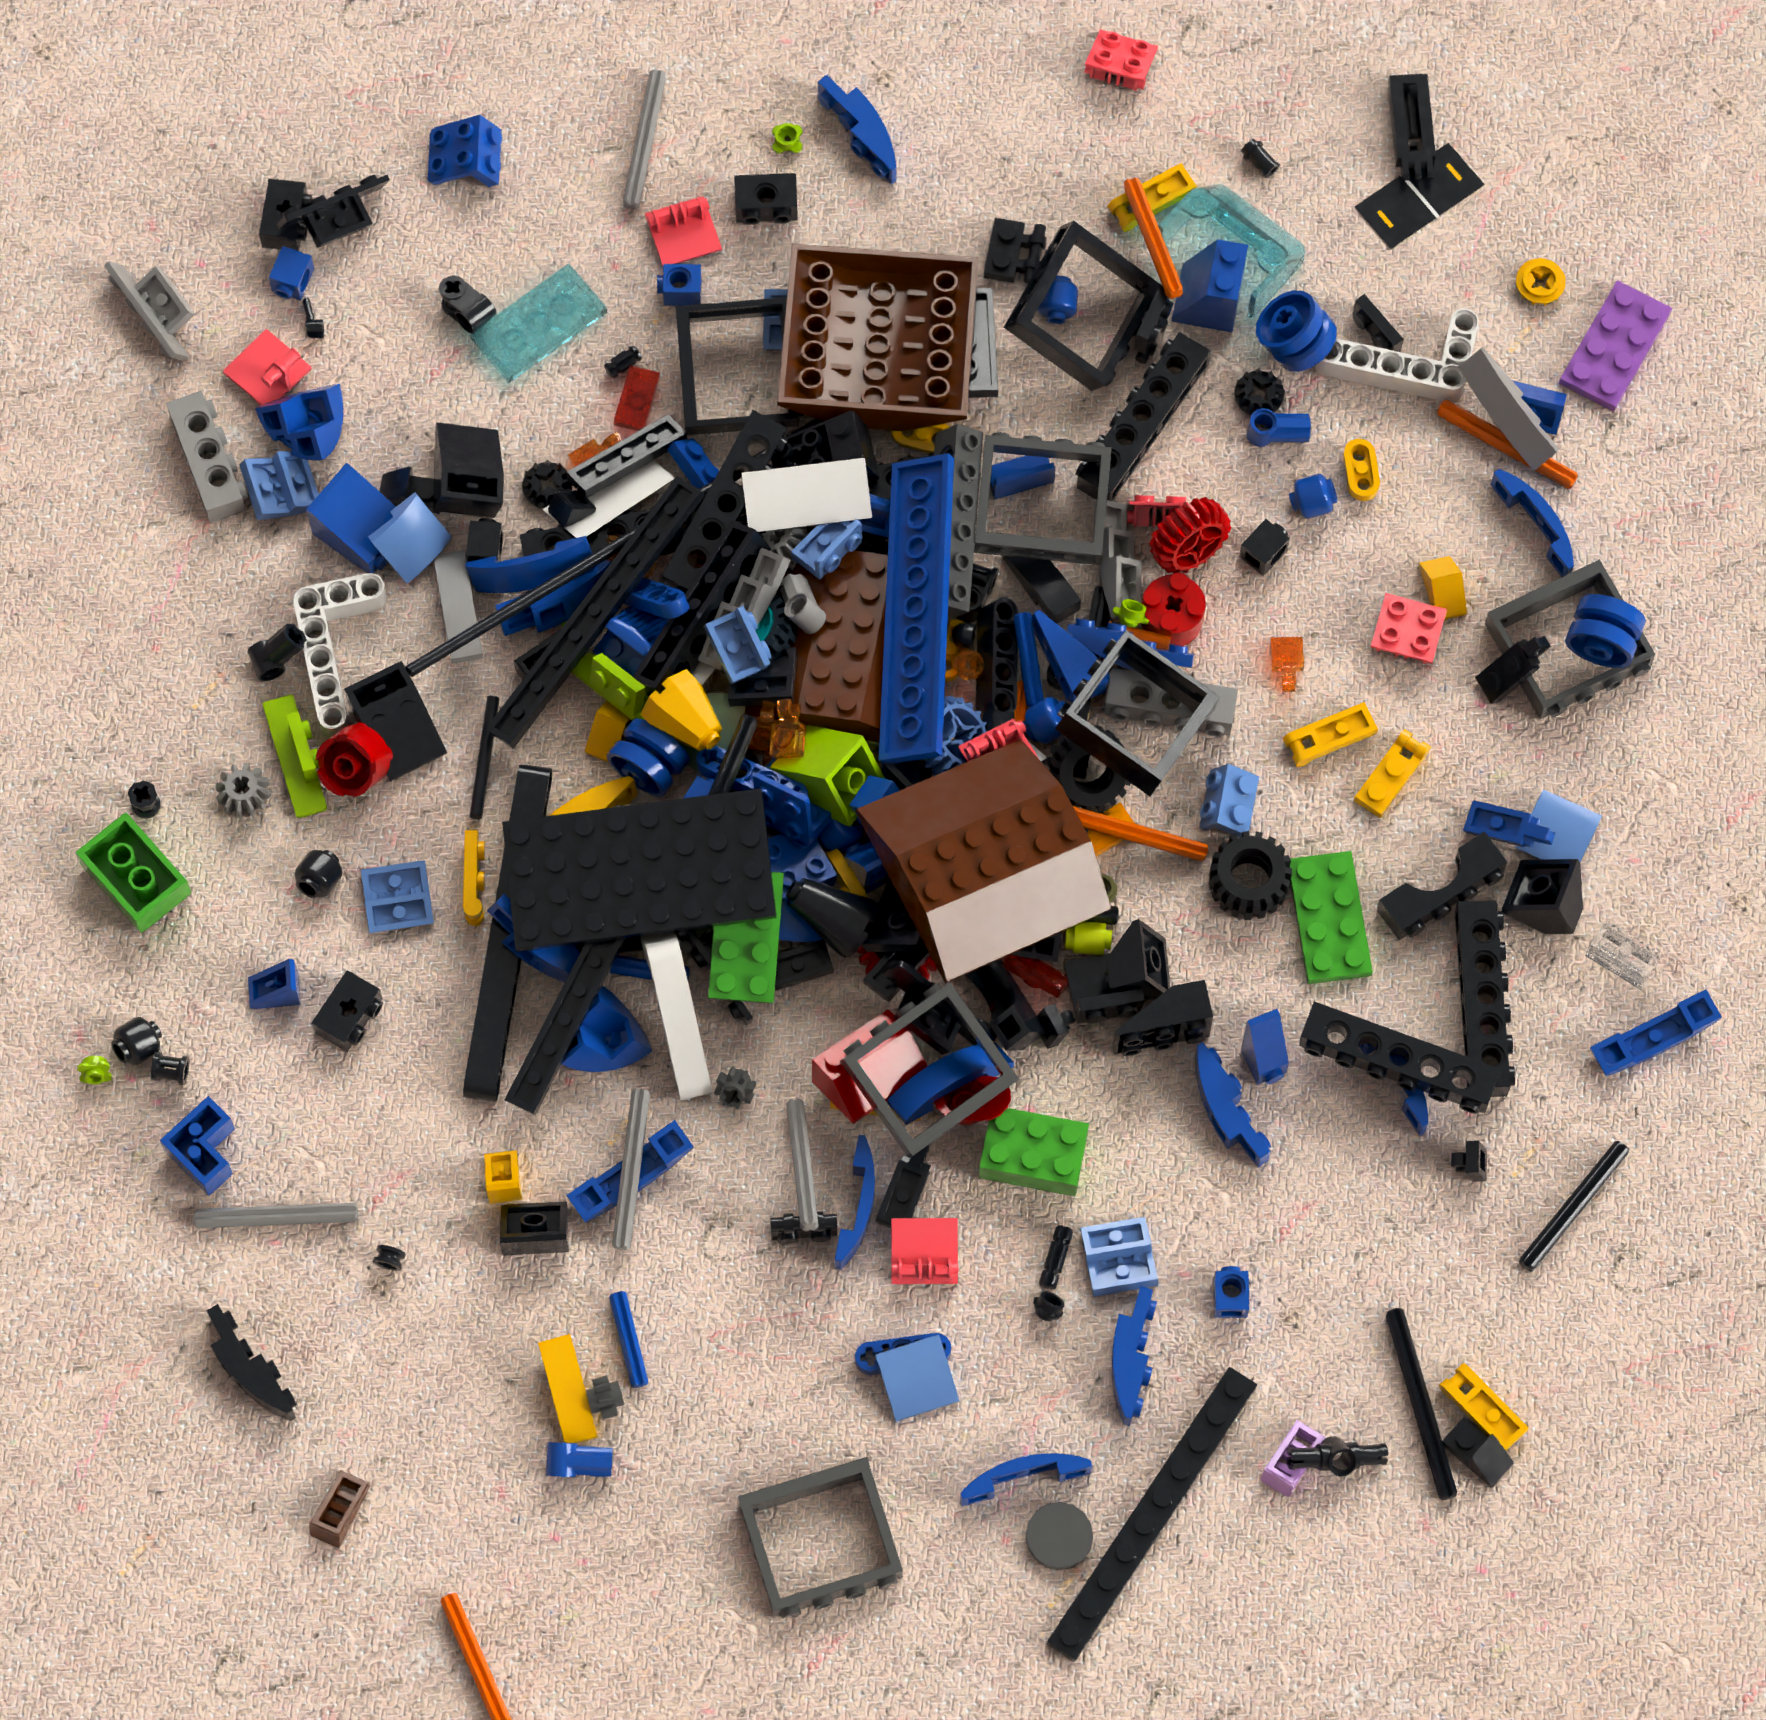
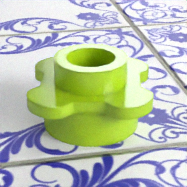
(787, 130)
(1131, 613)
(94, 1070)

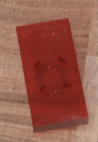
(636, 398)
(1037, 974)

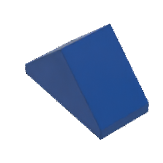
(275, 986)

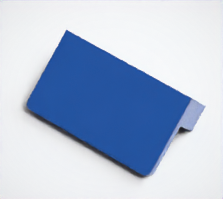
(1545, 404)
(1021, 475)

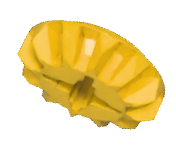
(1540, 269)

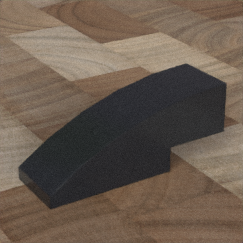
(1045, 586)

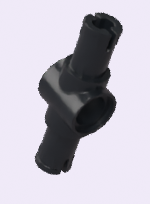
(1351, 1458)

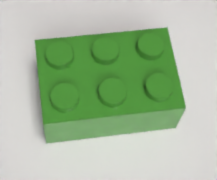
(133, 872)
(1034, 1151)

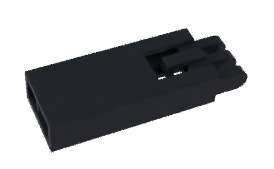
(1409, 120)

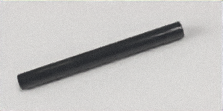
(484, 759)

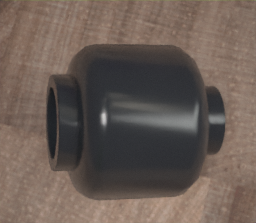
(318, 873)
(136, 1041)

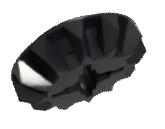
(1245, 388)
(532, 486)

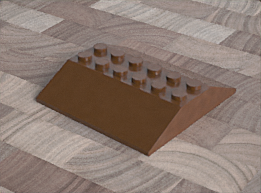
(878, 336)
(843, 660)
(987, 858)

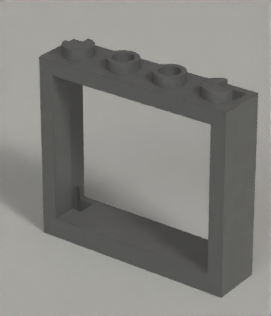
(1042, 547)
(1546, 596)
(885, 1031)
(802, 1487)

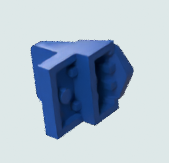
(630, 637)

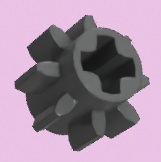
(735, 1088)
(604, 1397)

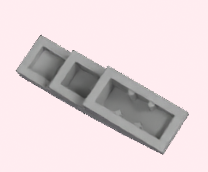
(1507, 408)
(1118, 568)
(753, 593)
(457, 602)

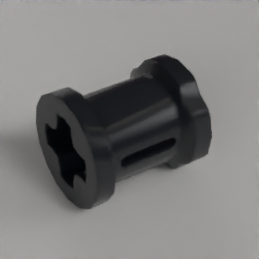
(146, 808)
(179, 1074)

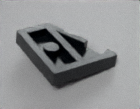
(770, 684)

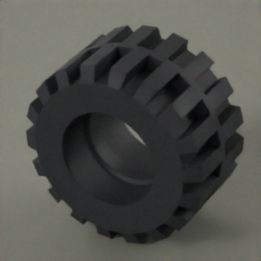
(1085, 794)
(1254, 851)

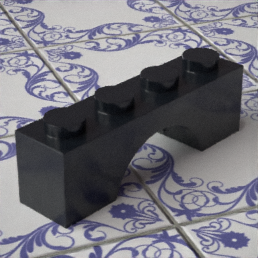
(1410, 908)
(1011, 1013)

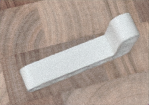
(1407, 364)
(321, 647)
(677, 1014)

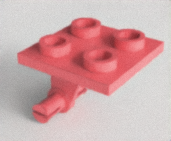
(267, 369)

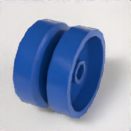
(1296, 331)
(1605, 631)
(648, 757)

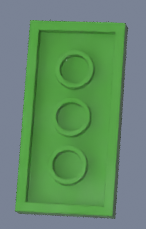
(1329, 918)
(746, 957)

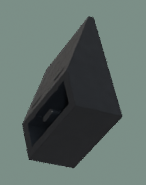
(830, 441)
(467, 470)
(397, 713)
(1173, 1017)

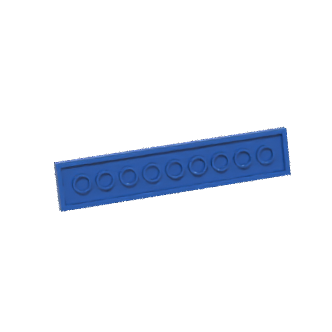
(916, 609)

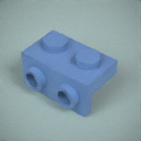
(826, 545)
(738, 644)
(1229, 800)

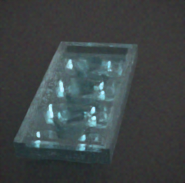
(538, 323)

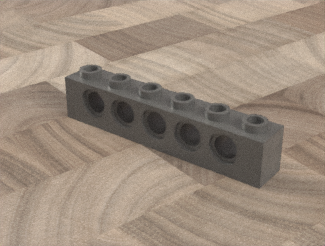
(966, 448)

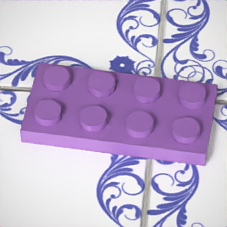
(1615, 345)

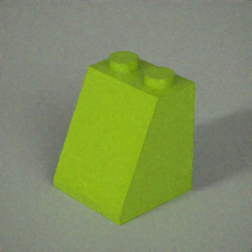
(831, 769)

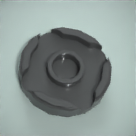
(1059, 1536)

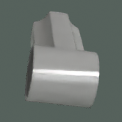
(801, 604)

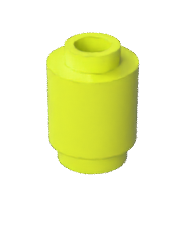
(1088, 938)

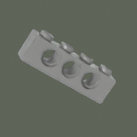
(217, 500)
(1126, 684)

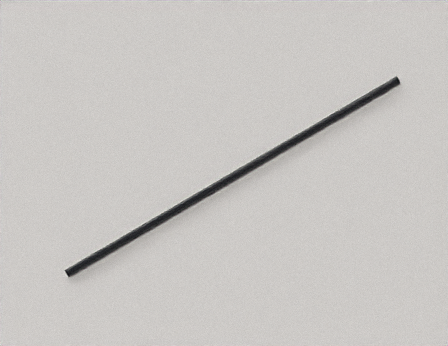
(542, 590)

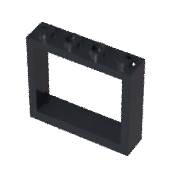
(714, 312)
(1021, 318)
(1160, 672)

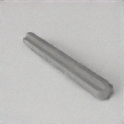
(644, 139)
(802, 1165)
(630, 1169)
(275, 1215)

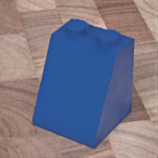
(1212, 286)
(346, 516)

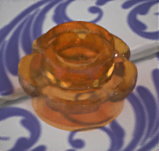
(975, 661)

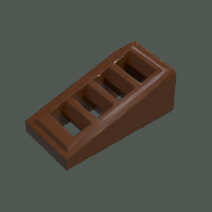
(338, 1528)

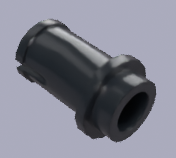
(1260, 157)

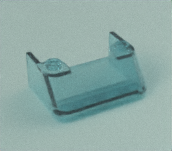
(1277, 249)

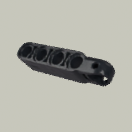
(997, 660)

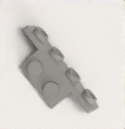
(157, 304)

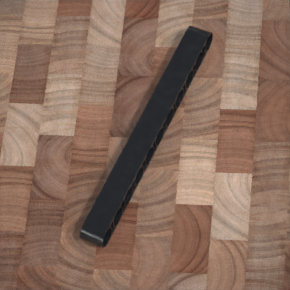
(501, 965)

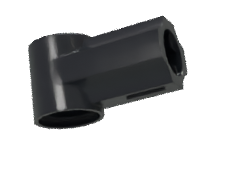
(271, 654)

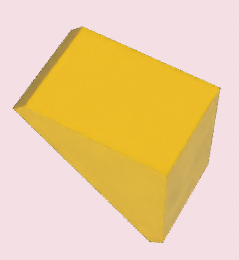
(1444, 585)
(606, 730)
(502, 1177)

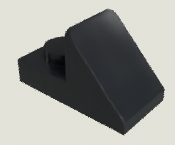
(401, 484)
(1478, 1452)

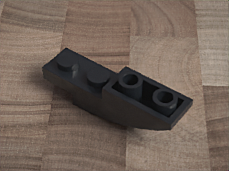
(251, 1375)

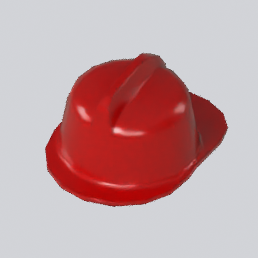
(988, 1111)

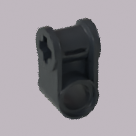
(465, 304)
(981, 587)

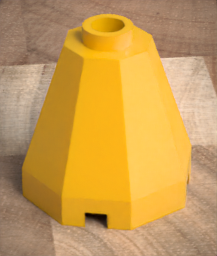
(684, 712)

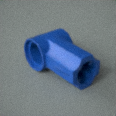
(1281, 426)
(574, 1460)

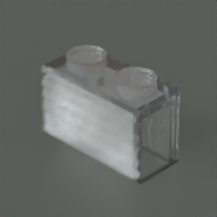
(1623, 955)

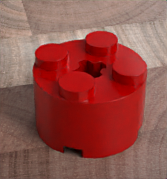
(1172, 594)
(353, 760)

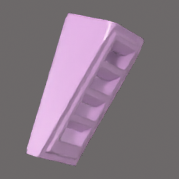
(1276, 1473)

